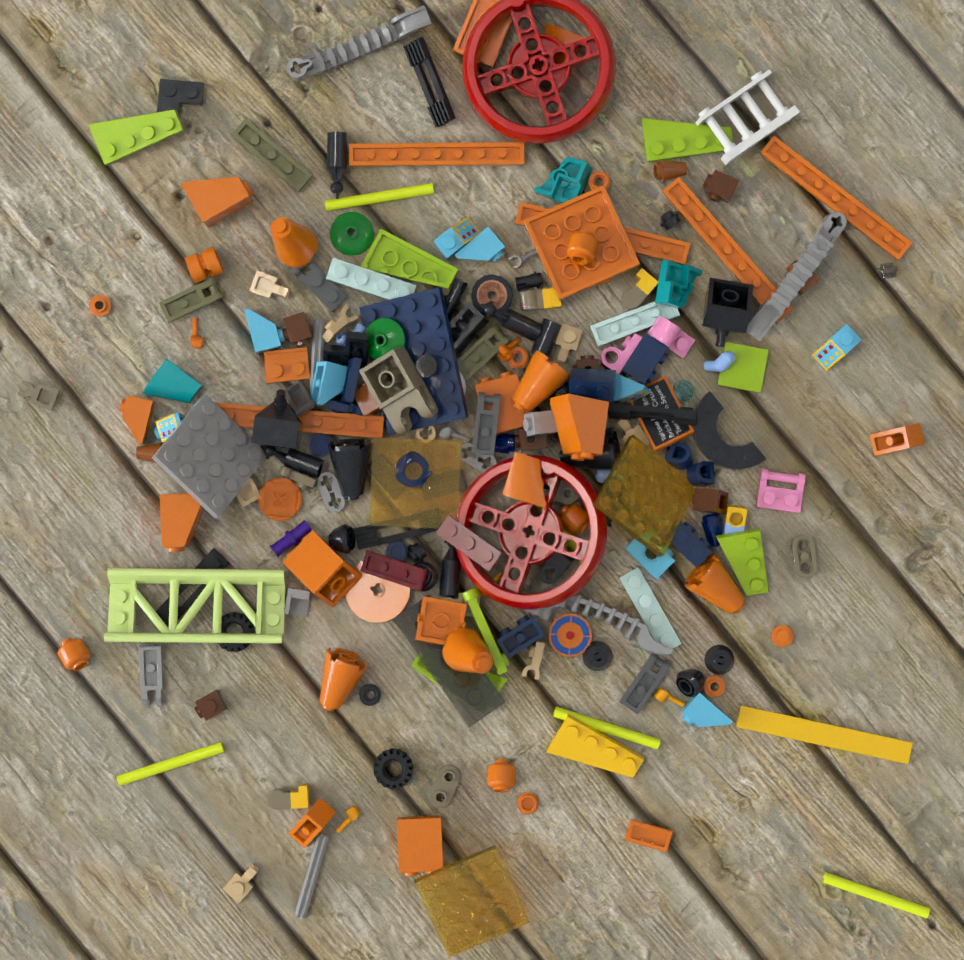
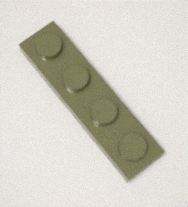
(272, 155)

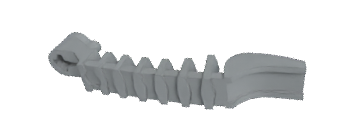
(400, 28)
(795, 279)
(644, 639)

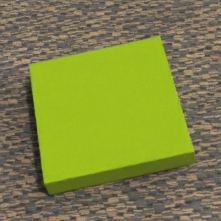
(747, 369)

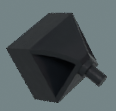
(727, 308)
(277, 425)

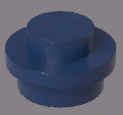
(397, 550)

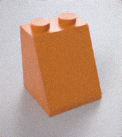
(218, 197)
(580, 425)
(179, 520)
(321, 569)

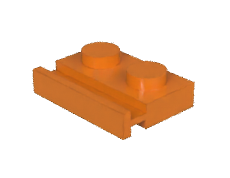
(287, 365)

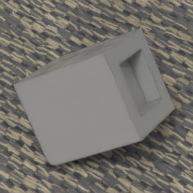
(297, 602)

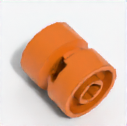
(203, 265)

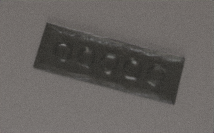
(468, 692)

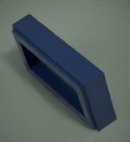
(351, 380)

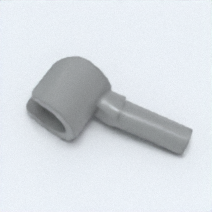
(522, 258)
(447, 432)

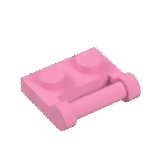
(780, 498)

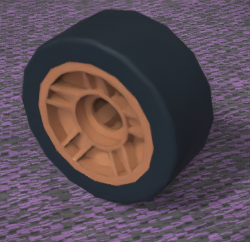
(495, 284)

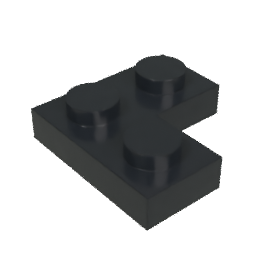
(177, 92)
(355, 346)

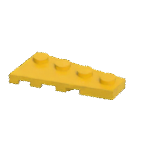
(589, 746)

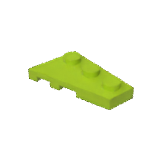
(746, 557)

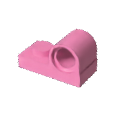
(671, 336)
(622, 357)

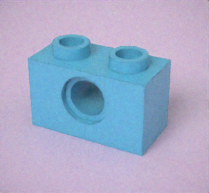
(655, 566)

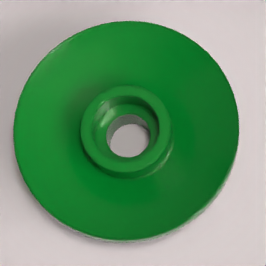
(360, 241)
(391, 332)

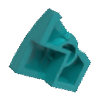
(566, 181)
(675, 283)
(172, 384)

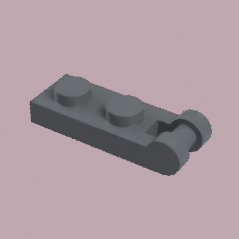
(322, 288)
(486, 424)
(644, 683)

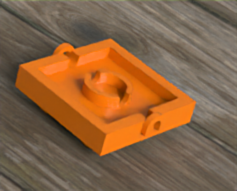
(439, 619)

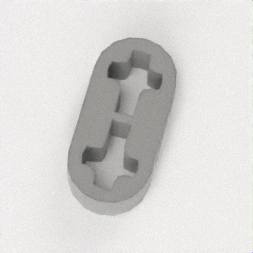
(473, 462)
(326, 493)

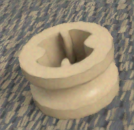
(431, 437)

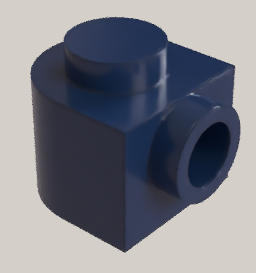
(679, 456)
(701, 474)

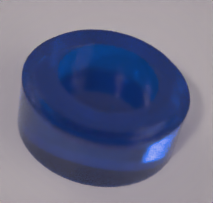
(319, 445)

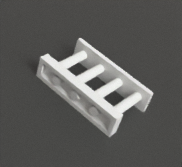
(766, 126)

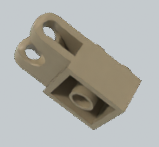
(401, 392)

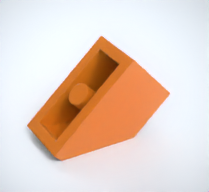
(138, 416)
(897, 439)
(312, 822)

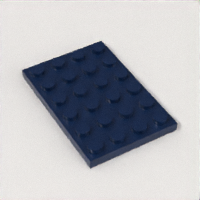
(426, 333)

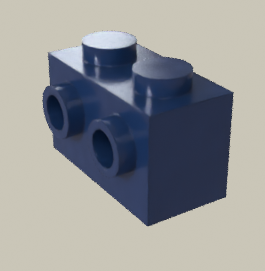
(644, 359)
(593, 383)
(689, 546)
(519, 637)

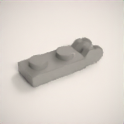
(151, 673)

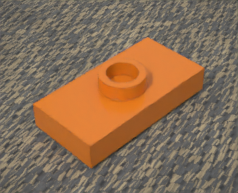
(648, 835)

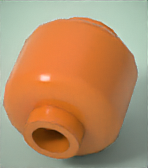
(582, 247)
(574, 519)
(74, 654)
(501, 776)

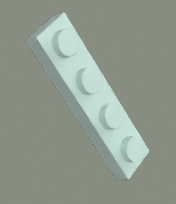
(368, 280)
(631, 322)
(649, 609)

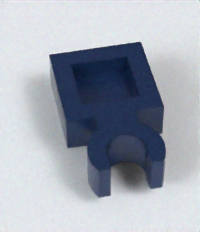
(339, 407)

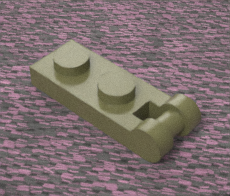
(190, 300)
(481, 352)

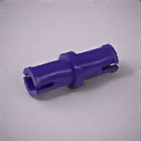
(291, 538)

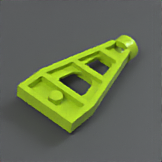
(499, 659)

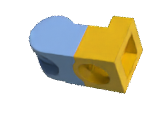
(734, 519)

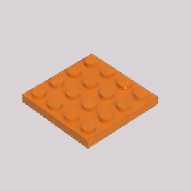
(552, 232)

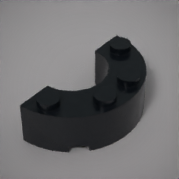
(713, 446)

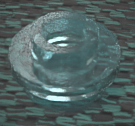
(683, 390)

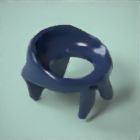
(404, 461)

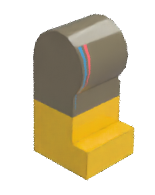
(634, 297)
(539, 300)
(283, 799)

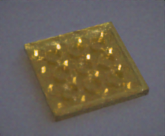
(645, 496)
(414, 507)
(471, 901)

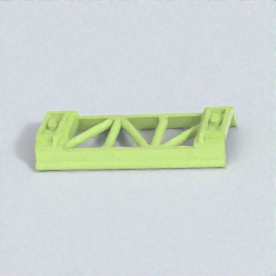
(124, 594)

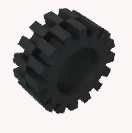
(244, 622)
(383, 759)

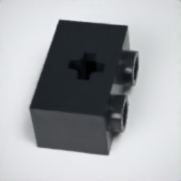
(466, 326)

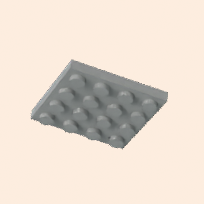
(209, 456)

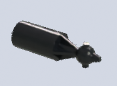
(336, 159)
(513, 321)
(546, 338)
(295, 460)
(450, 574)

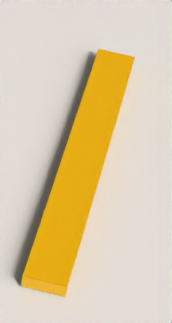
(824, 734)

